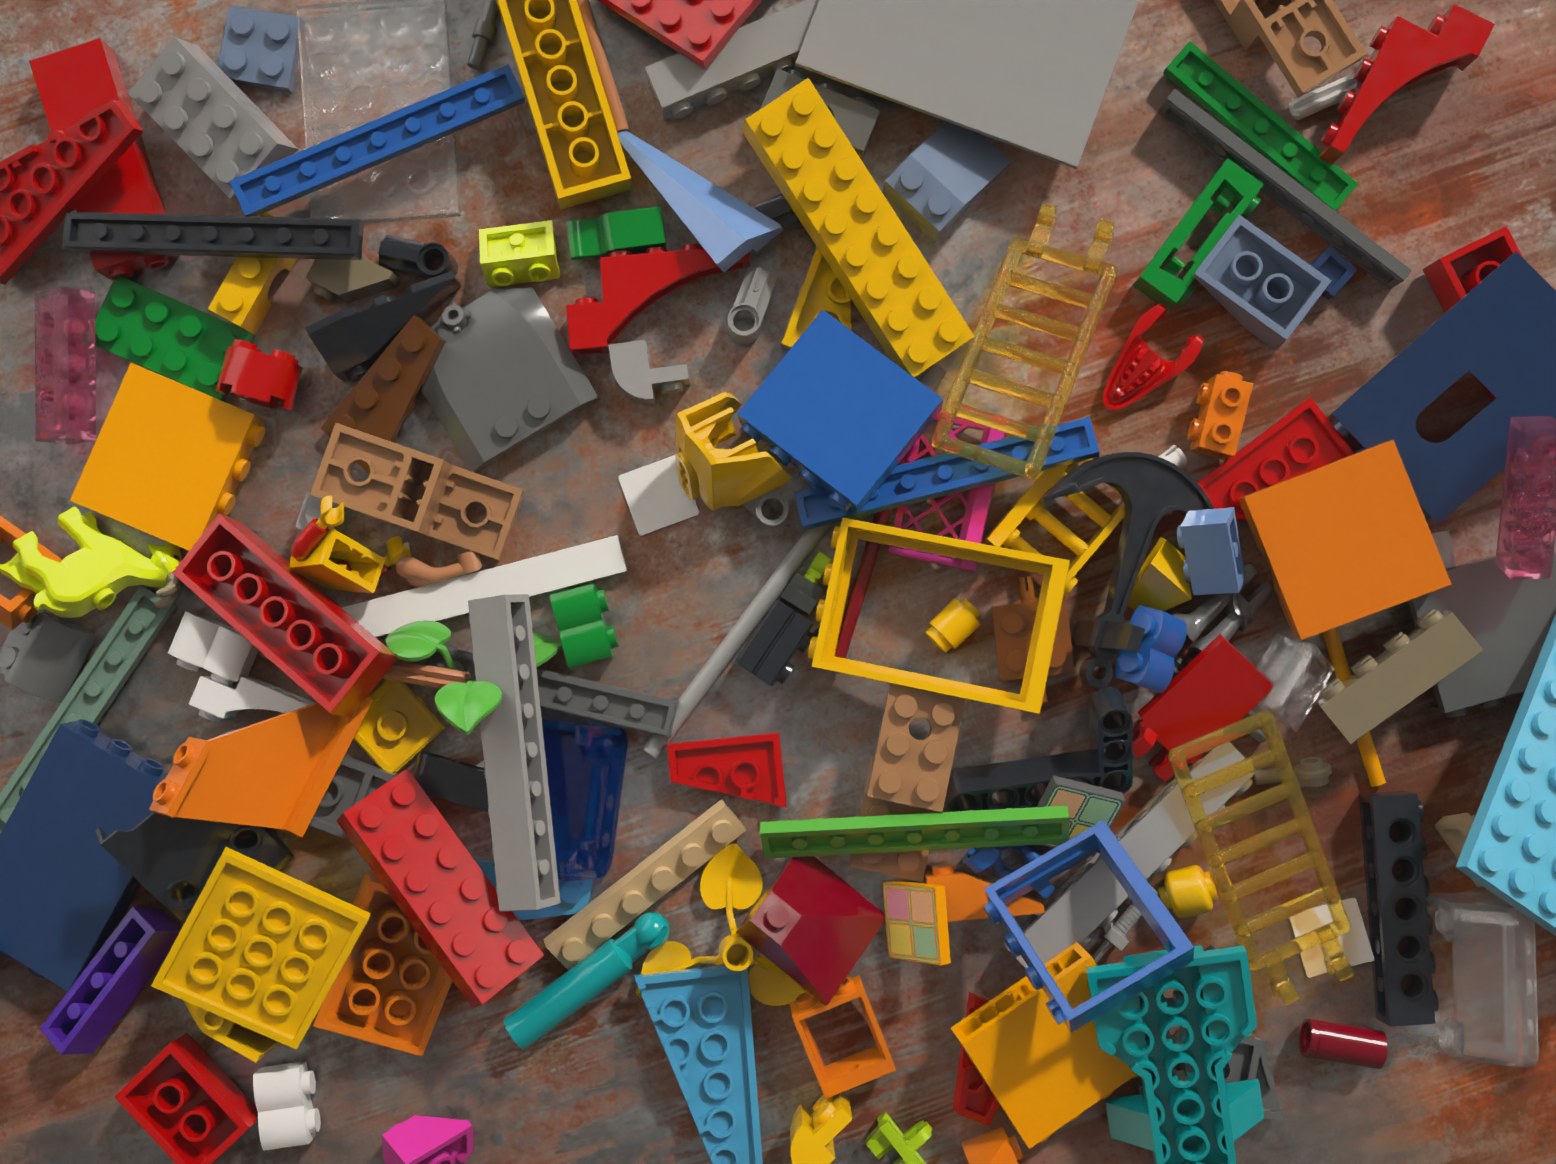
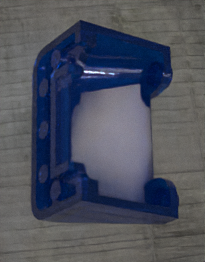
(585, 794)

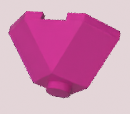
(428, 1141)

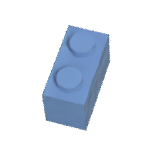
(1212, 551)

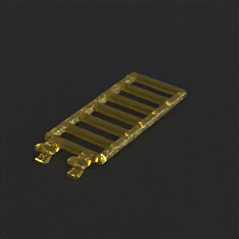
(1068, 369)
(1326, 935)

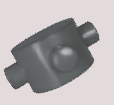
(455, 318)

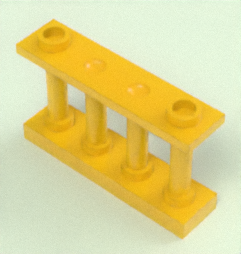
(1032, 507)

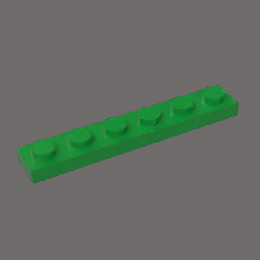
(1258, 125)

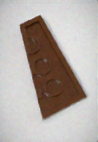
(390, 385)

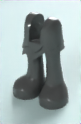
(1236, 609)

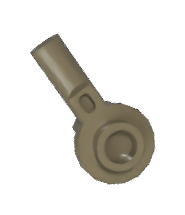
(1309, 773)

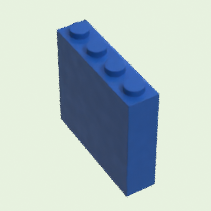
(839, 412)

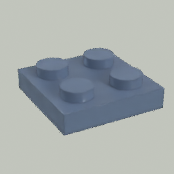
(260, 49)

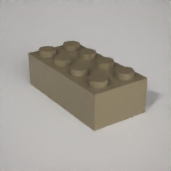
(1398, 674)

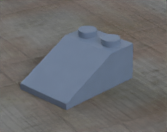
(944, 178)
(1260, 282)

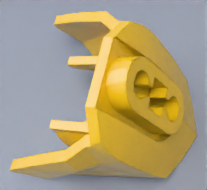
(716, 474)

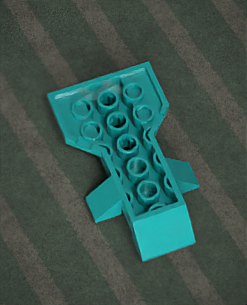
(1192, 1111)

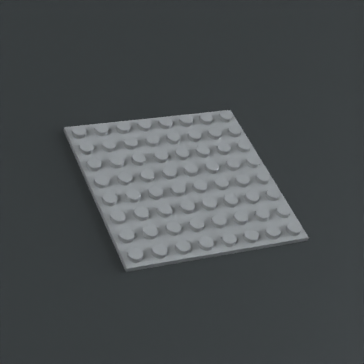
(992, 66)

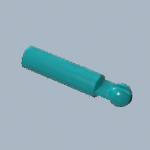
(585, 980)

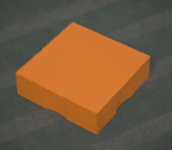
(1345, 540)

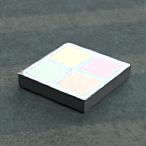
(1085, 804)

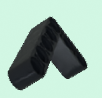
(1025, 780)

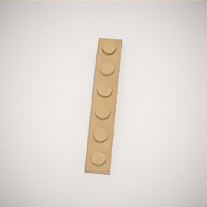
(644, 885)

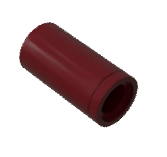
(1343, 1043)

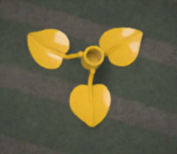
(730, 882)

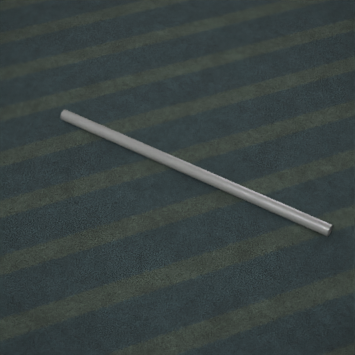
(755, 612)

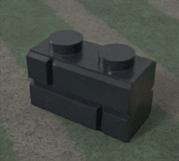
(775, 643)

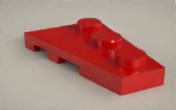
(732, 765)

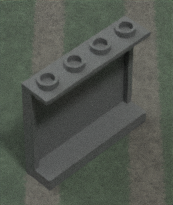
(1505, 619)

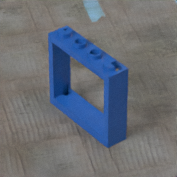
(1093, 840)

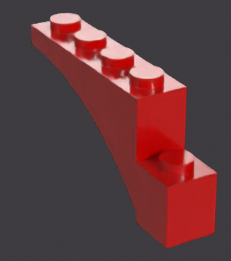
(1399, 59)
(633, 286)

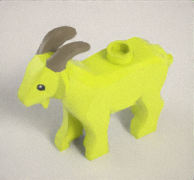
(94, 572)

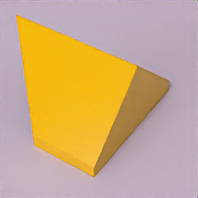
(1161, 579)

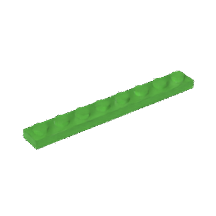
(915, 832)

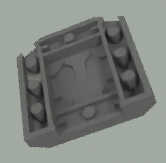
(504, 377)

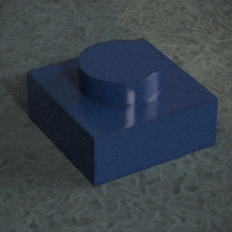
(1335, 268)

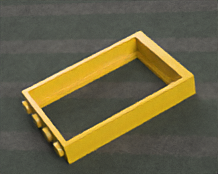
(838, 577)

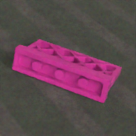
(976, 511)

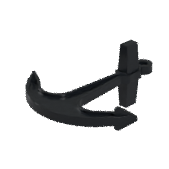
(1149, 491)

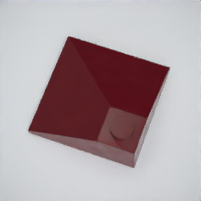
(812, 926)

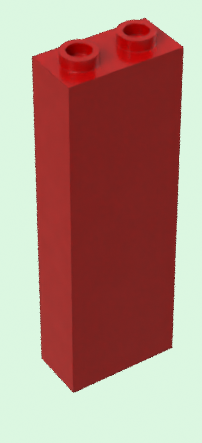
(72, 86)

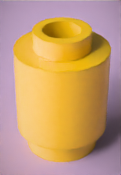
(953, 625)

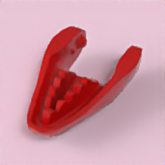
(1141, 368)

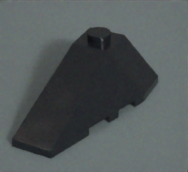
(355, 340)

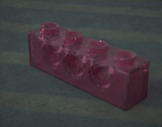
(65, 366)
(1528, 500)

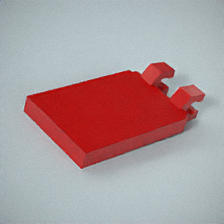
(1200, 699)

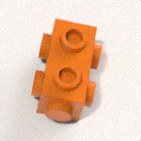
(1221, 415)

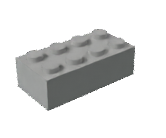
(208, 115)

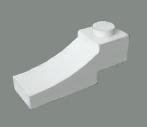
(224, 701)

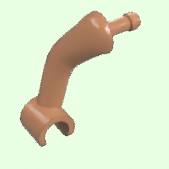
(415, 569)

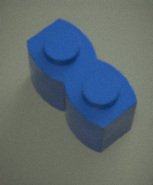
(1161, 642)

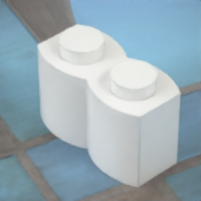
(214, 647)
(285, 1105)

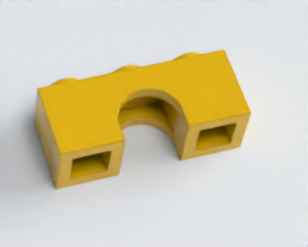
(245, 290)

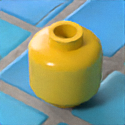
(1188, 891)

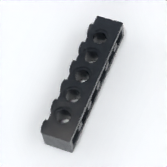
(1386, 929)

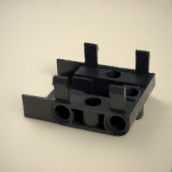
(185, 850)

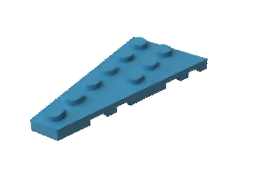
(710, 1046)

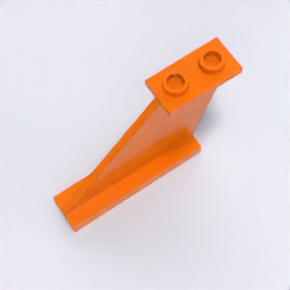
(260, 773)

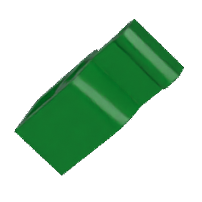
(615, 231)

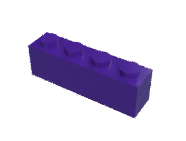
(111, 981)

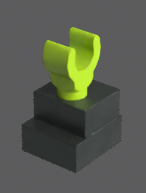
(803, 591)

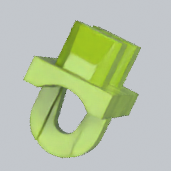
(889, 1135)

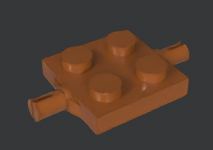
(1013, 634)

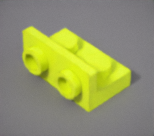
(518, 254)

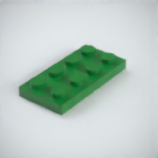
(165, 335)

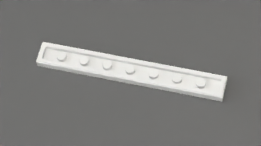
(528, 576)

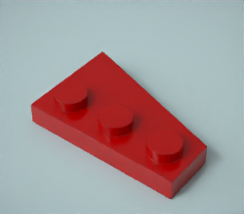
(971, 1093)

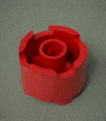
(260, 376)

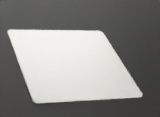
(656, 496)

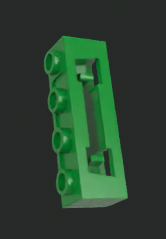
(1234, 188)

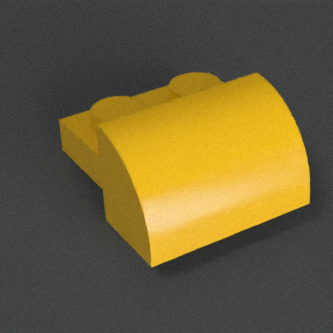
(814, 1133)

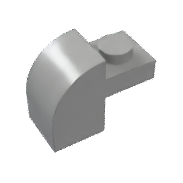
(635, 377)

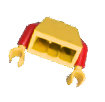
(338, 560)

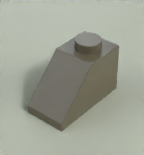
(349, 279)

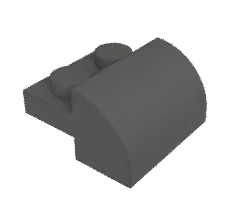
(45, 655)

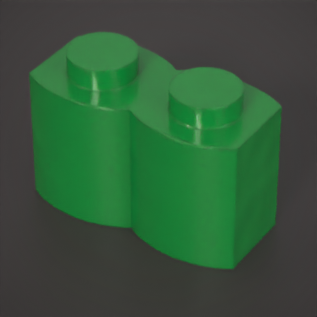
(583, 624)

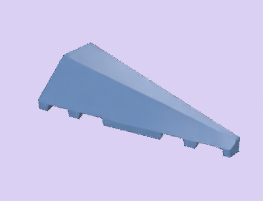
(715, 217)

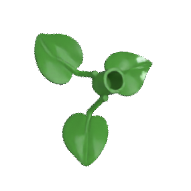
(458, 702)

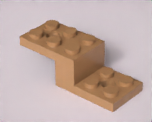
(1282, 30)
(417, 491)
(909, 772)

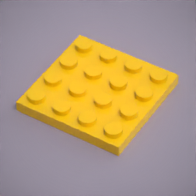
(261, 948)

